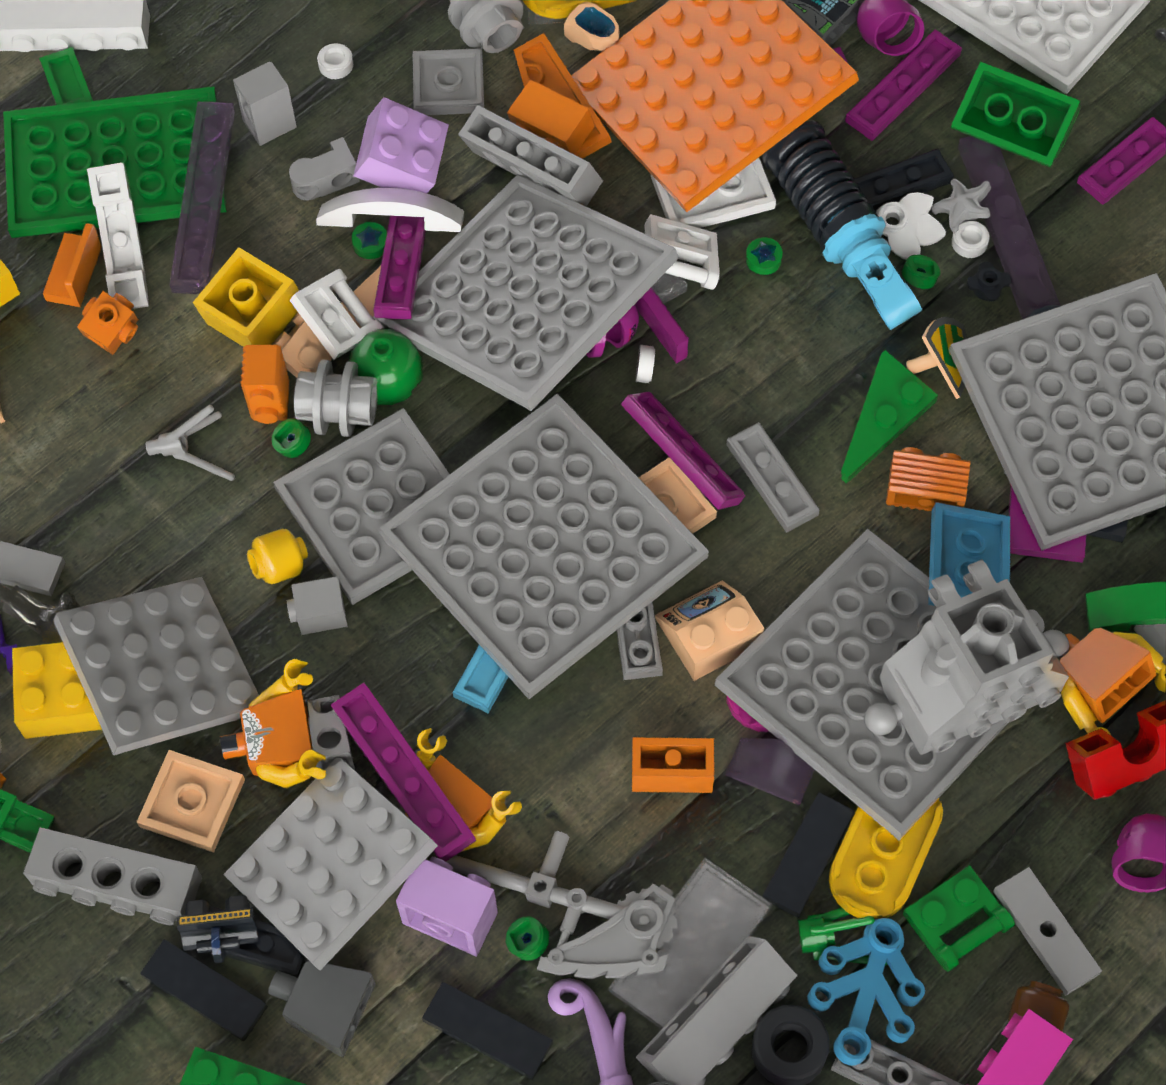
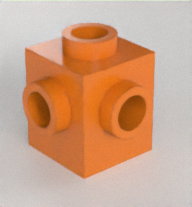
(108, 333)

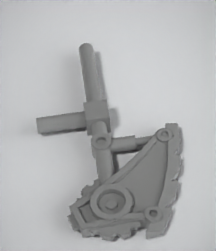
(614, 948)

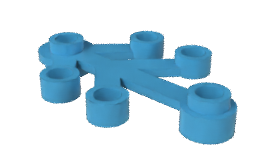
(870, 985)

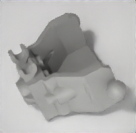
(962, 673)

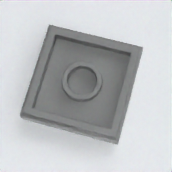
(448, 81)

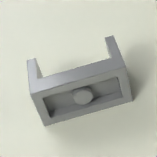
(265, 103)

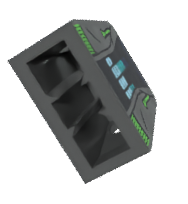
(827, 17)

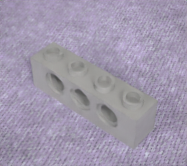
(529, 156)
(57, 851)

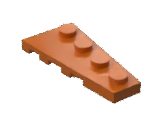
(541, 63)

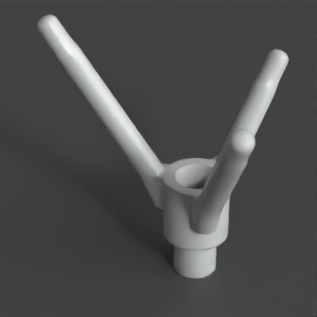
(176, 442)

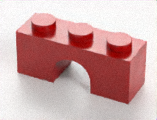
(1104, 767)

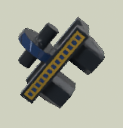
(218, 930)

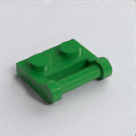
(949, 908)

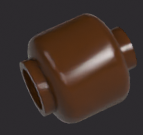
(1042, 1000)

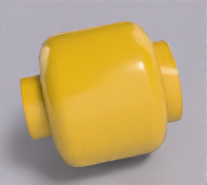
(277, 556)

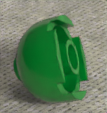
(392, 361)

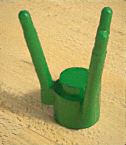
(819, 930)

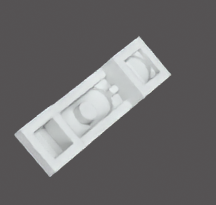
(437, 212)
(119, 233)

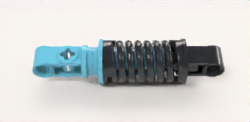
(840, 217)

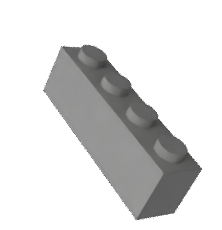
(718, 1015)

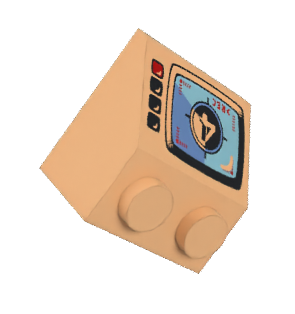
(710, 628)

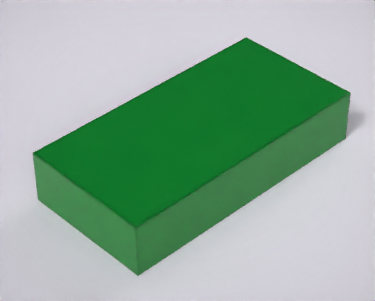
(65, 77)

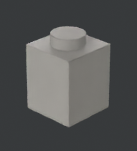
(317, 605)

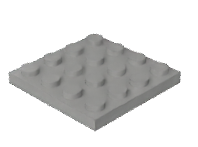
(355, 491)
(156, 664)
(330, 862)

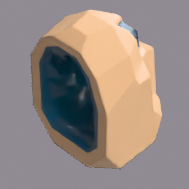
(591, 27)

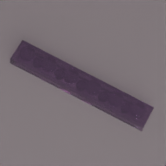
(202, 197)
(1009, 226)

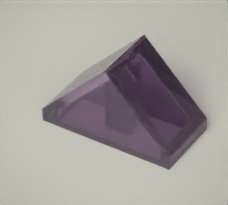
(771, 768)

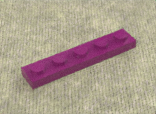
(403, 772)

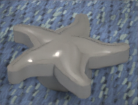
(963, 204)

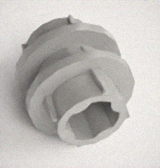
(487, 23)
(335, 398)

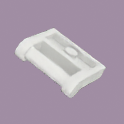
(691, 245)
(328, 316)

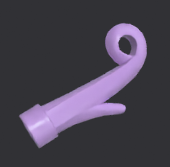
(607, 1042)

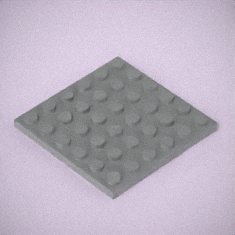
(529, 290)
(1077, 408)
(543, 545)
(822, 670)

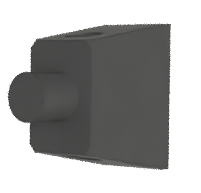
(324, 1002)

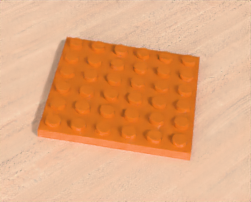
(711, 88)

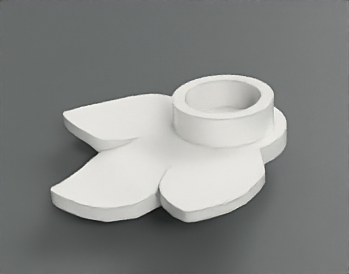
(914, 227)

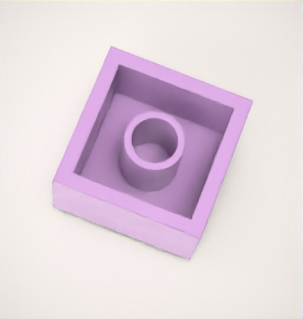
(400, 148)
(448, 905)

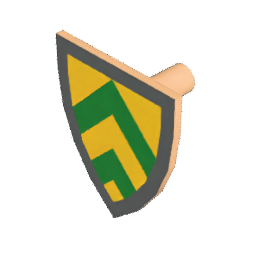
(938, 339)

